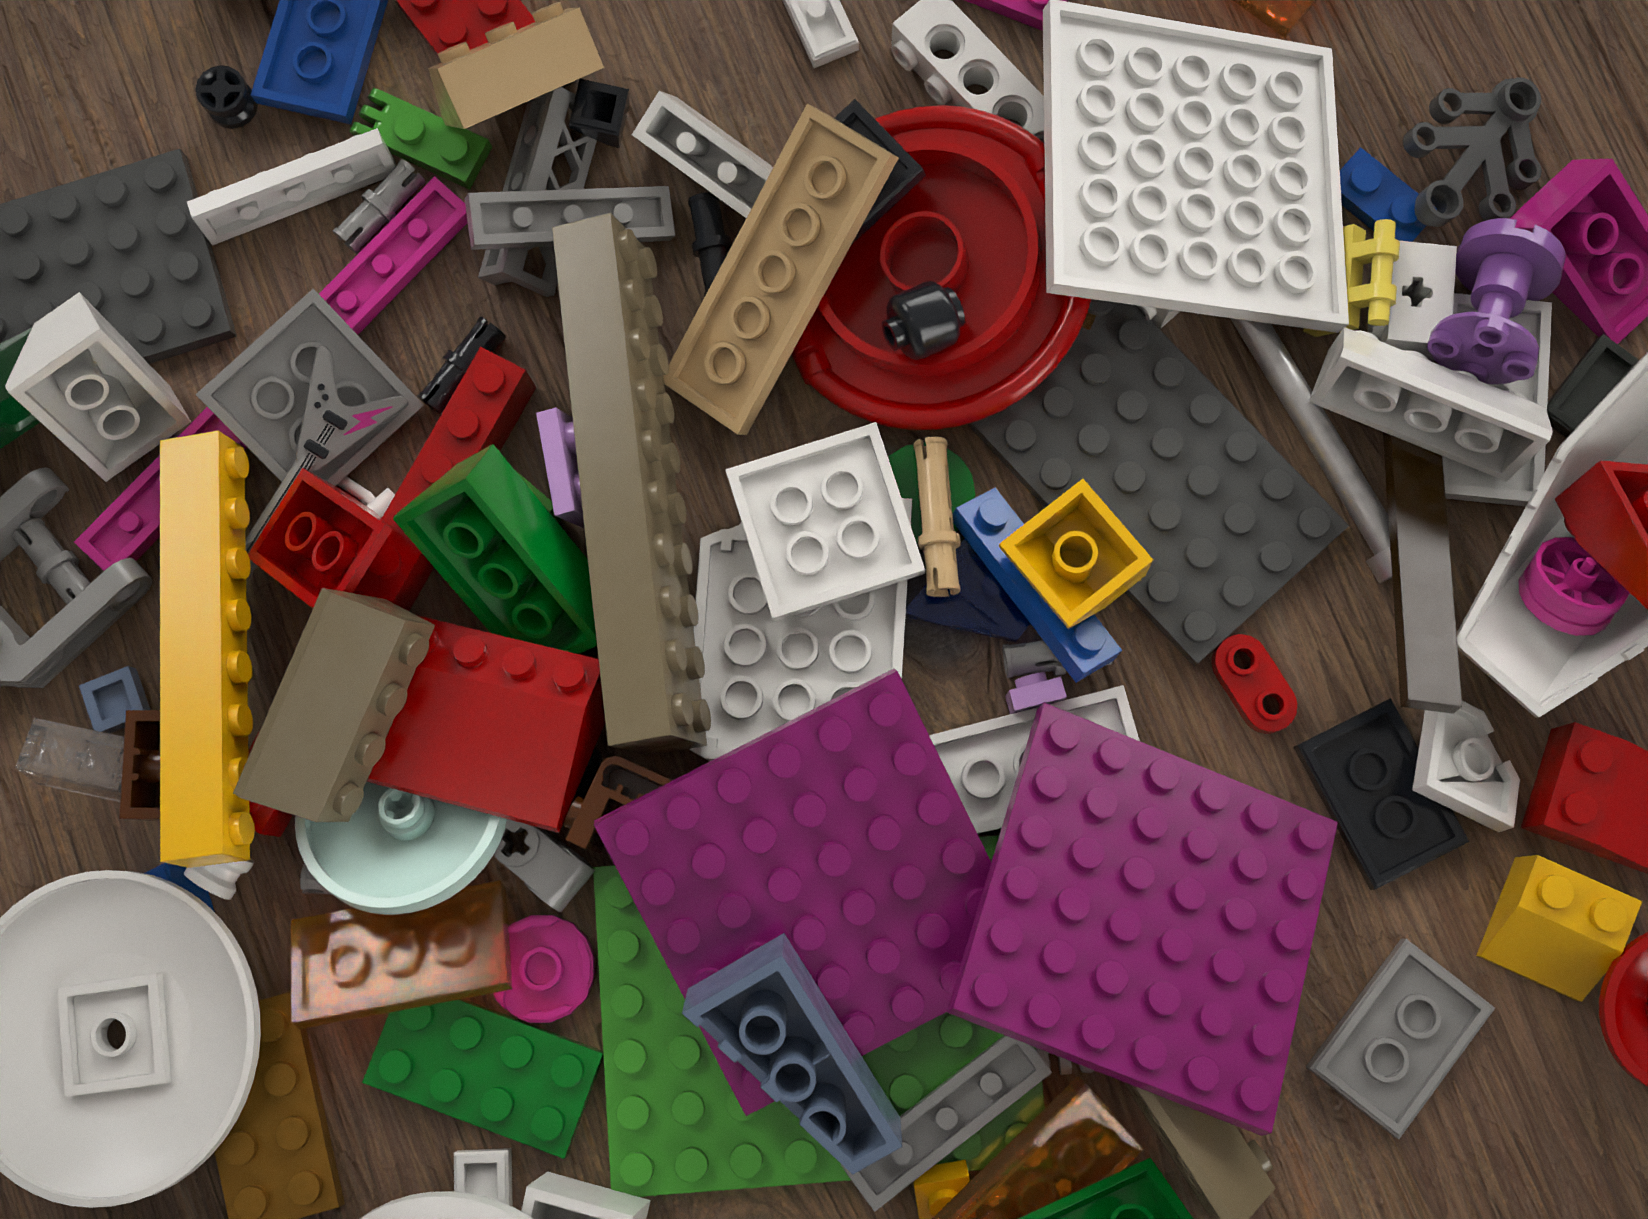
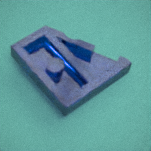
(978, 608)

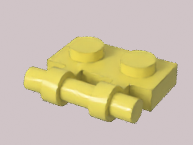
(1380, 292)

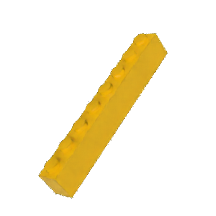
(203, 651)

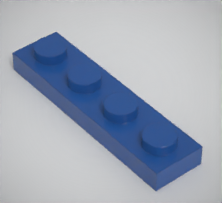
(1079, 649)

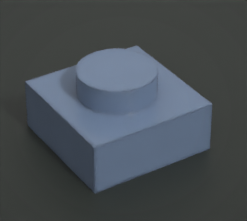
(111, 696)

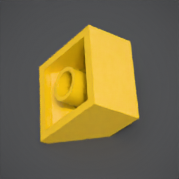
(1077, 555)
(1557, 926)

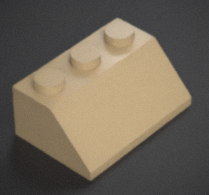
(513, 66)

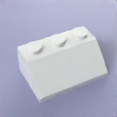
(93, 389)

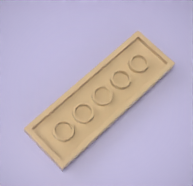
(778, 268)

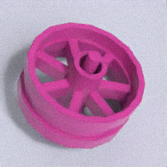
(1573, 595)

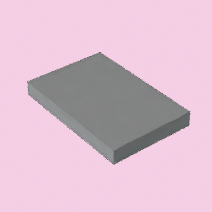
(1400, 1038)

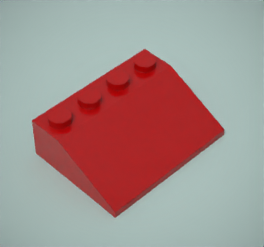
(495, 726)

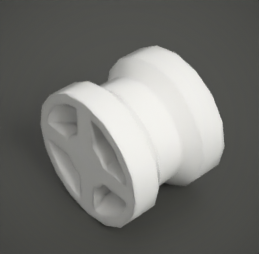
(219, 878)

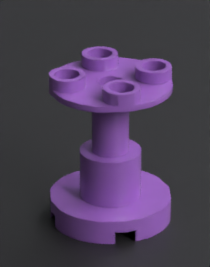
(1502, 271)

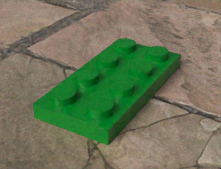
(487, 1071)

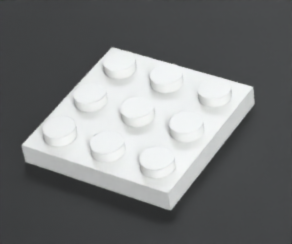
(825, 521)

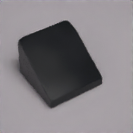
(600, 111)

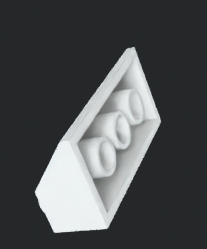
(1430, 405)

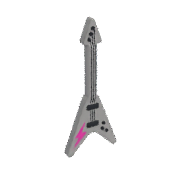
(325, 431)

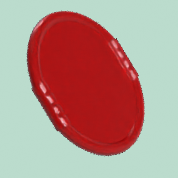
(970, 229)

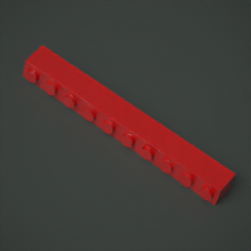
(476, 416)

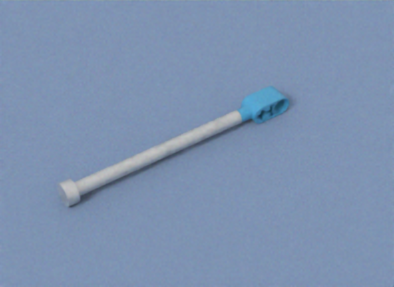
(1322, 440)

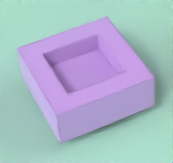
(1033, 691)

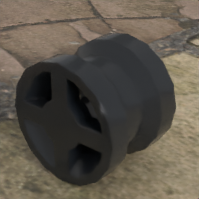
(219, 85)

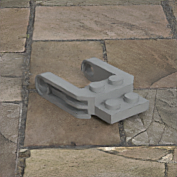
(39, 659)

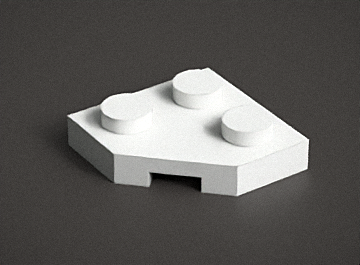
(1463, 769)

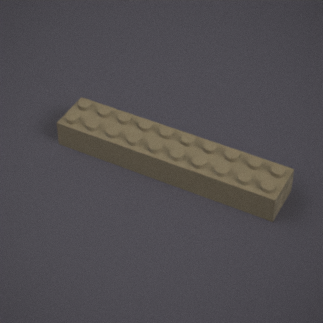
(630, 490)

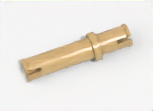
(938, 534)

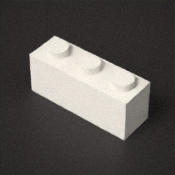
(703, 152)

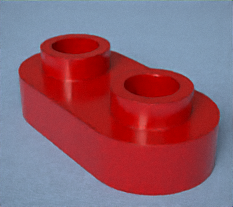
(1251, 685)

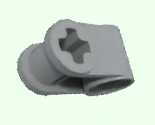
(548, 867)

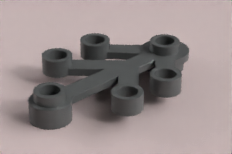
(1511, 108)

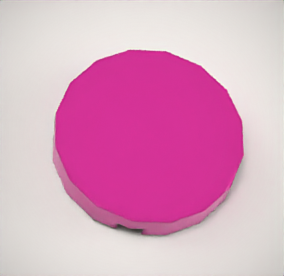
(549, 969)

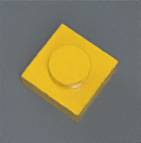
(939, 1186)

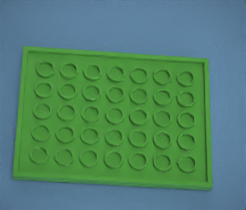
(674, 1111)

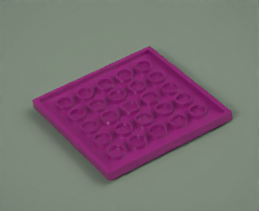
(818, 834)
(1147, 920)

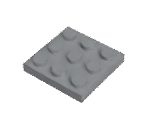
(267, 387)

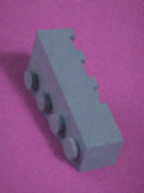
(791, 1041)

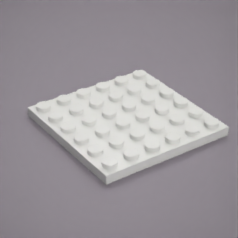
(1191, 169)

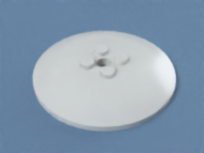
(134, 1119)

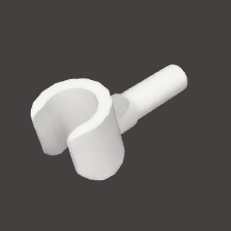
(378, 504)

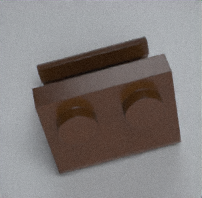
(612, 787)

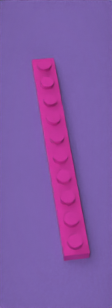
(354, 294)

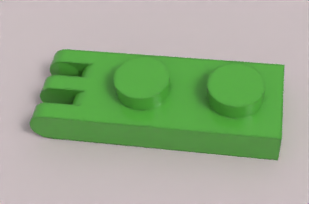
(425, 138)

